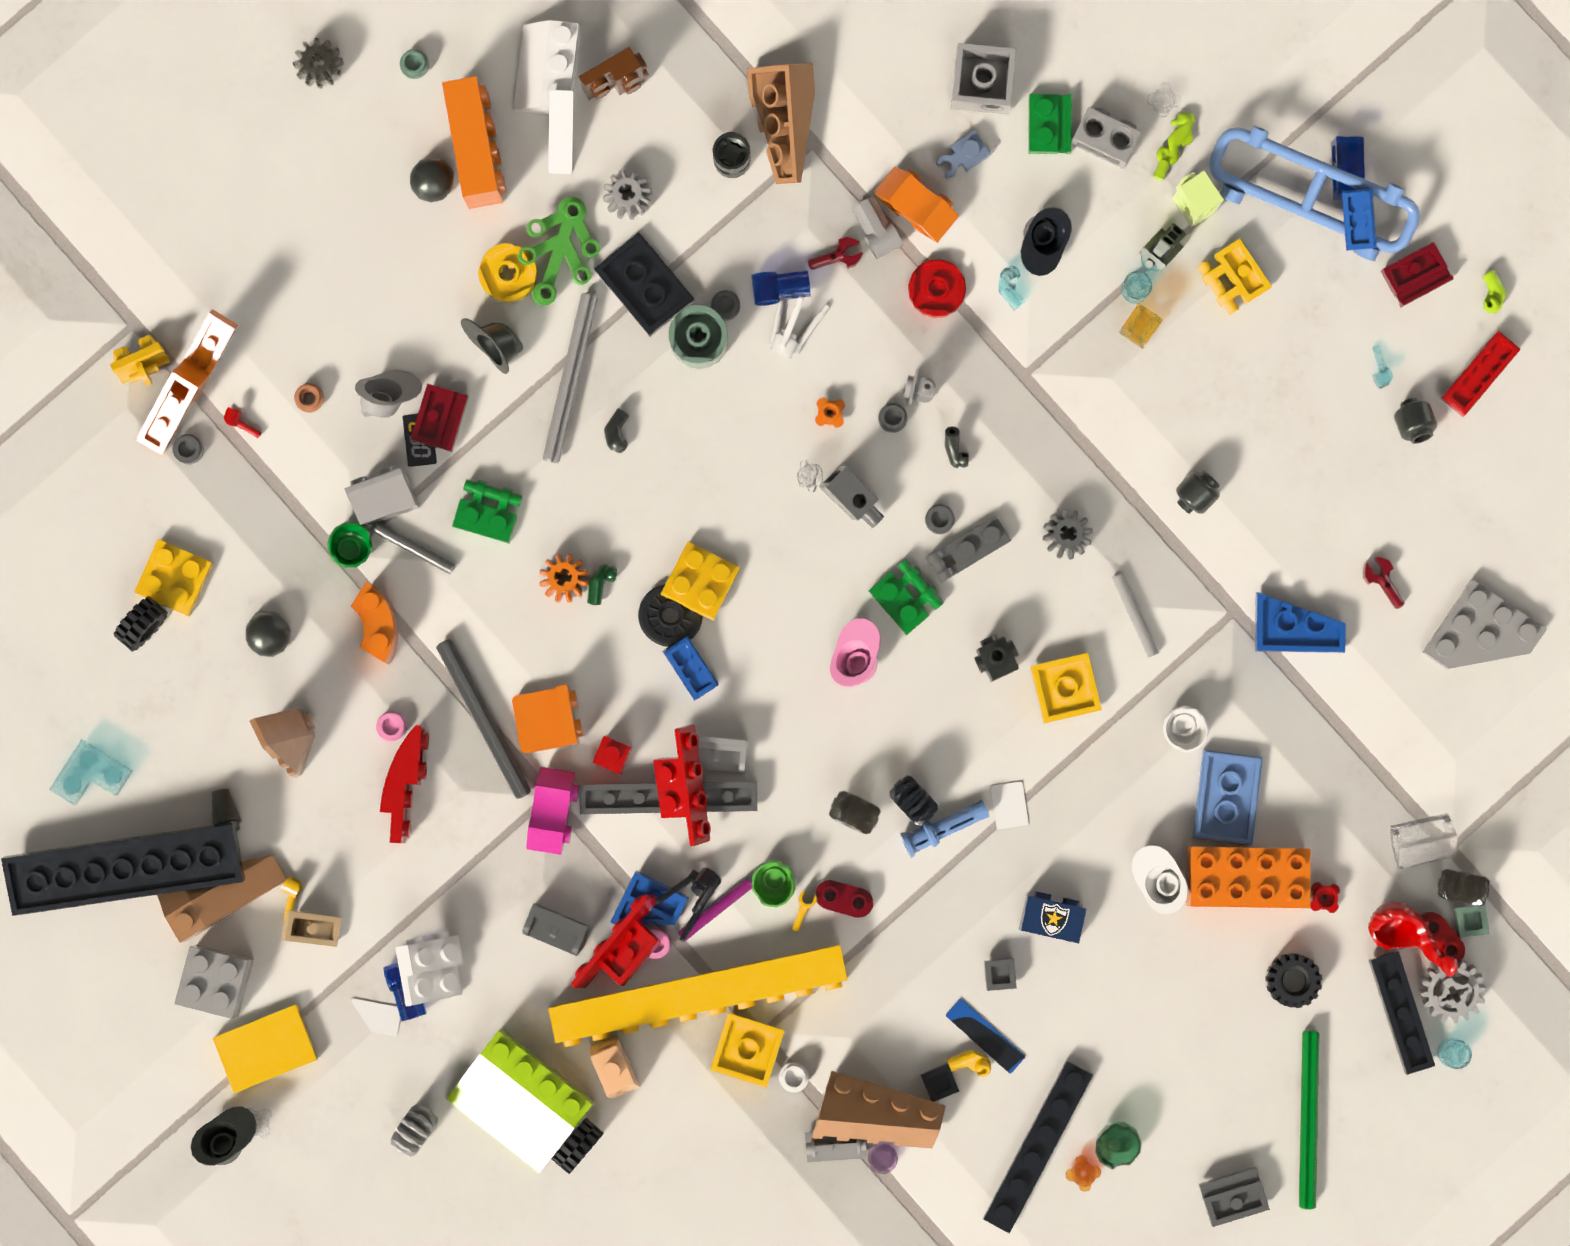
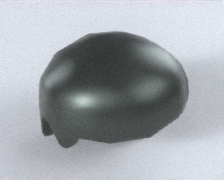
(431, 179)
(267, 634)

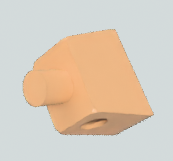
(613, 1067)

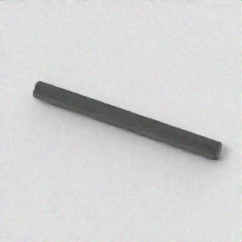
(483, 719)

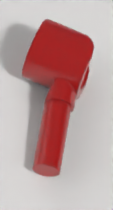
(232, 418)

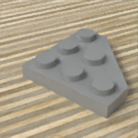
(1482, 630)

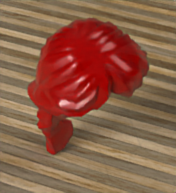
(1401, 927)

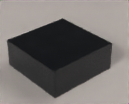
(939, 1082)

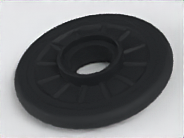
(657, 628)

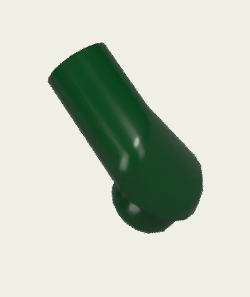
(597, 582)

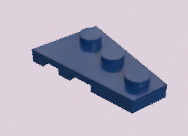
(1294, 629)

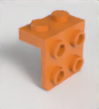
(547, 719)

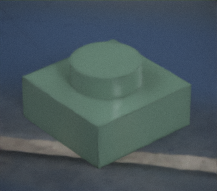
(1471, 921)

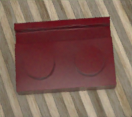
(1417, 274)
(439, 417)

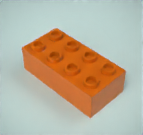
(472, 142)
(1248, 877)

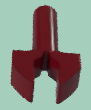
(837, 256)
(1384, 581)

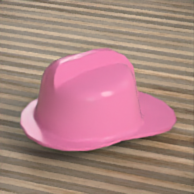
(856, 653)

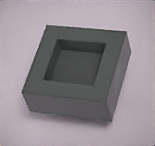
(1000, 974)

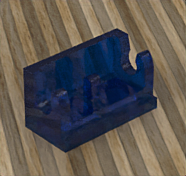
(1348, 155)

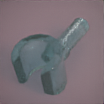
(1384, 376)

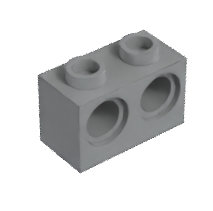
(1102, 144)

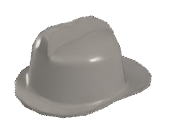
(385, 392)

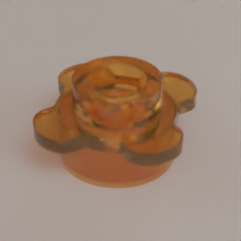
(1082, 1164)

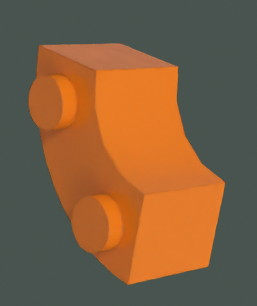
(909, 198)
(378, 623)

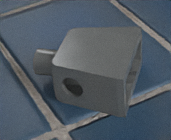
(841, 489)

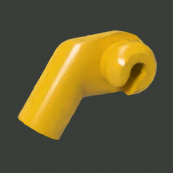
(971, 1060)

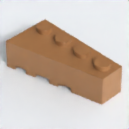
(876, 1114)

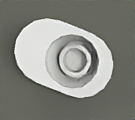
(1160, 879)

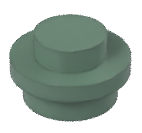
(414, 64)

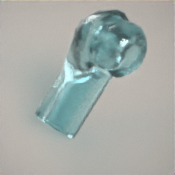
(1007, 286)

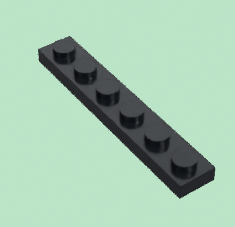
(1037, 1146)

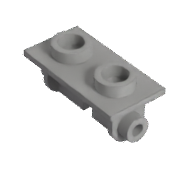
(919, 388)
(831, 1149)

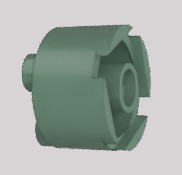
(710, 349)

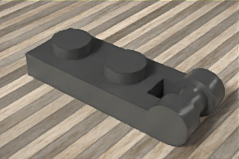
(969, 548)

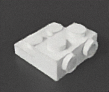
(430, 968)

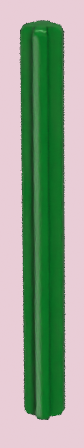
(1309, 1119)

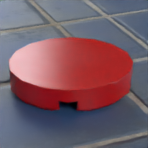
(937, 288)

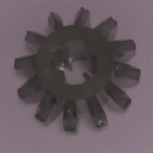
(320, 72)
(854, 812)
(1463, 887)

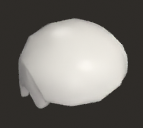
(1185, 728)

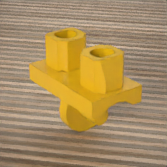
(140, 363)

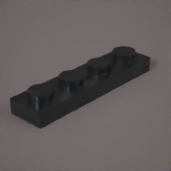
(1401, 1012)

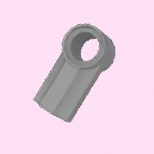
(880, 234)

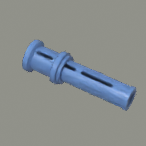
(931, 833)

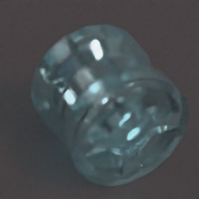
(1138, 281)
(1459, 1057)

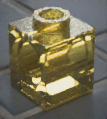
(1140, 325)

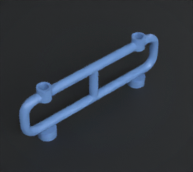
(1235, 188)

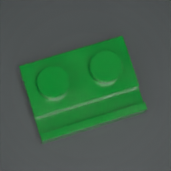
(1049, 123)

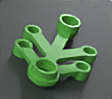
(560, 246)

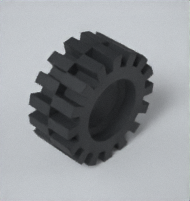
(140, 623)
(1310, 988)
(577, 1145)

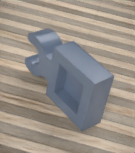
(966, 152)

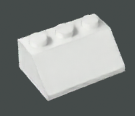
(546, 64)

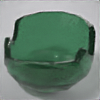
(1118, 1144)

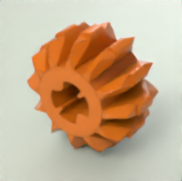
(558, 569)

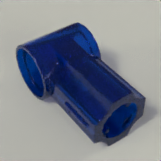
(773, 287)
(394, 983)

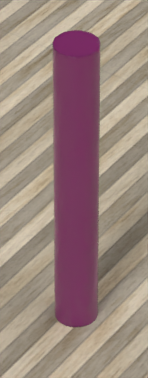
(719, 906)

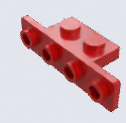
(682, 787)
(625, 948)

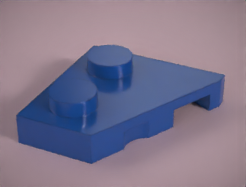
(664, 913)

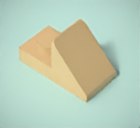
(311, 928)

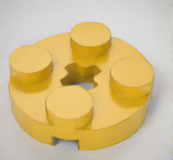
(492, 267)

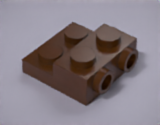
(622, 71)

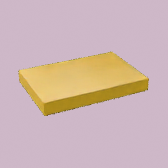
(265, 1048)

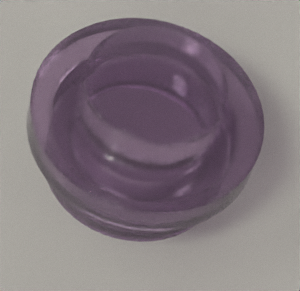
(882, 1158)

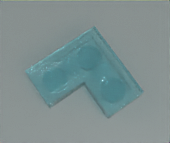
(86, 766)

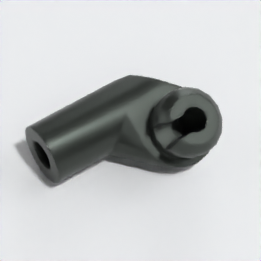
(613, 431)
(956, 458)

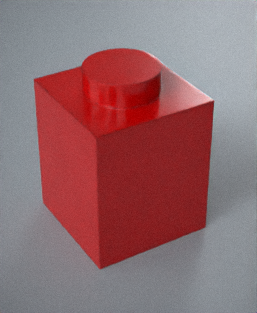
(612, 755)

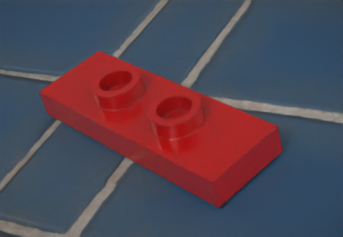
(1480, 373)

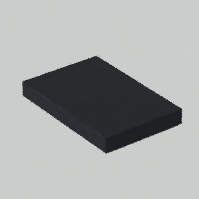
(644, 284)

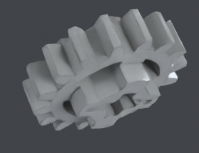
(1441, 996)

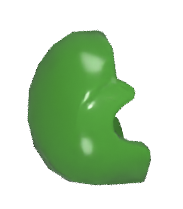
(773, 883)

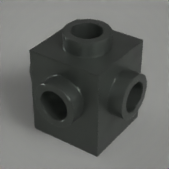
(994, 668)

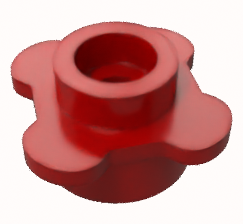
(1332, 897)

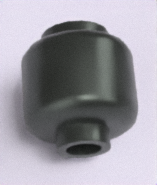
(1415, 420)
(1197, 492)

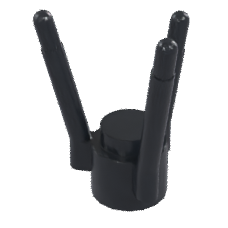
(703, 886)

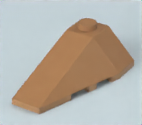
(785, 108)
(286, 737)
(199, 909)

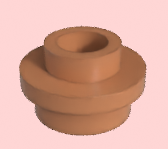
(305, 389)

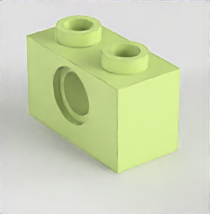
(1197, 197)

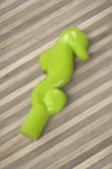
(1181, 136)

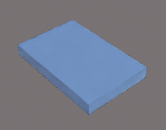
(1227, 797)

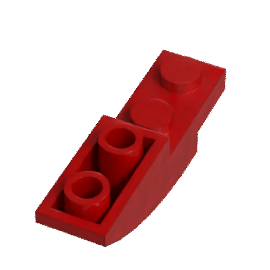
(404, 770)

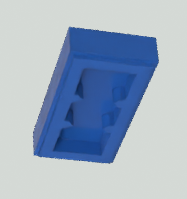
(1359, 219)
(690, 667)

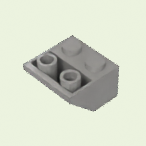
(381, 496)

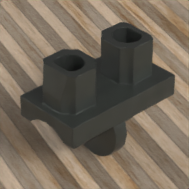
(1162, 248)

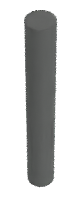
(413, 548)

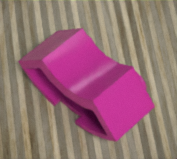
(551, 810)

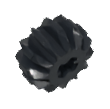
(913, 800)

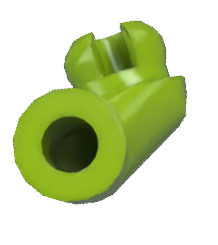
(1496, 294)

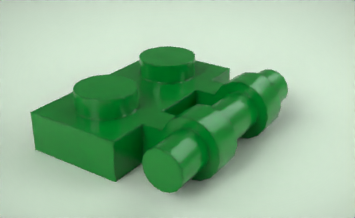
(485, 520)
(899, 603)

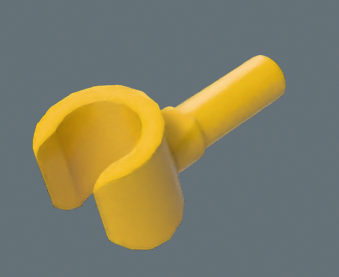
(292, 887)
(802, 911)

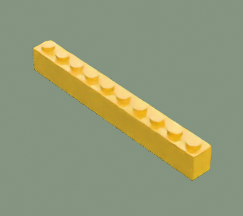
(698, 994)

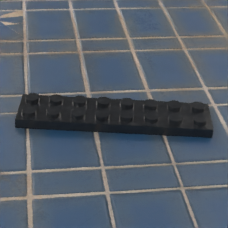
(123, 869)

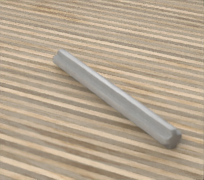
(570, 378)

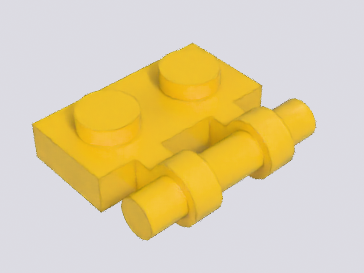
(1242, 272)

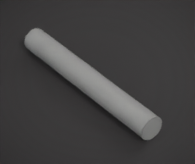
(1135, 615)

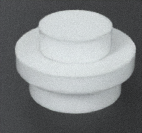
(793, 1077)

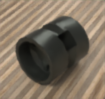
(731, 155)

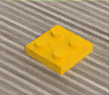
(173, 577)
(700, 581)
(1065, 688)
(747, 1049)

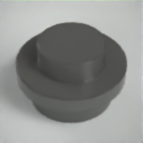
(892, 418)

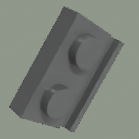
(1234, 1196)

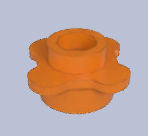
(834, 419)

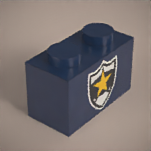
(1053, 918)

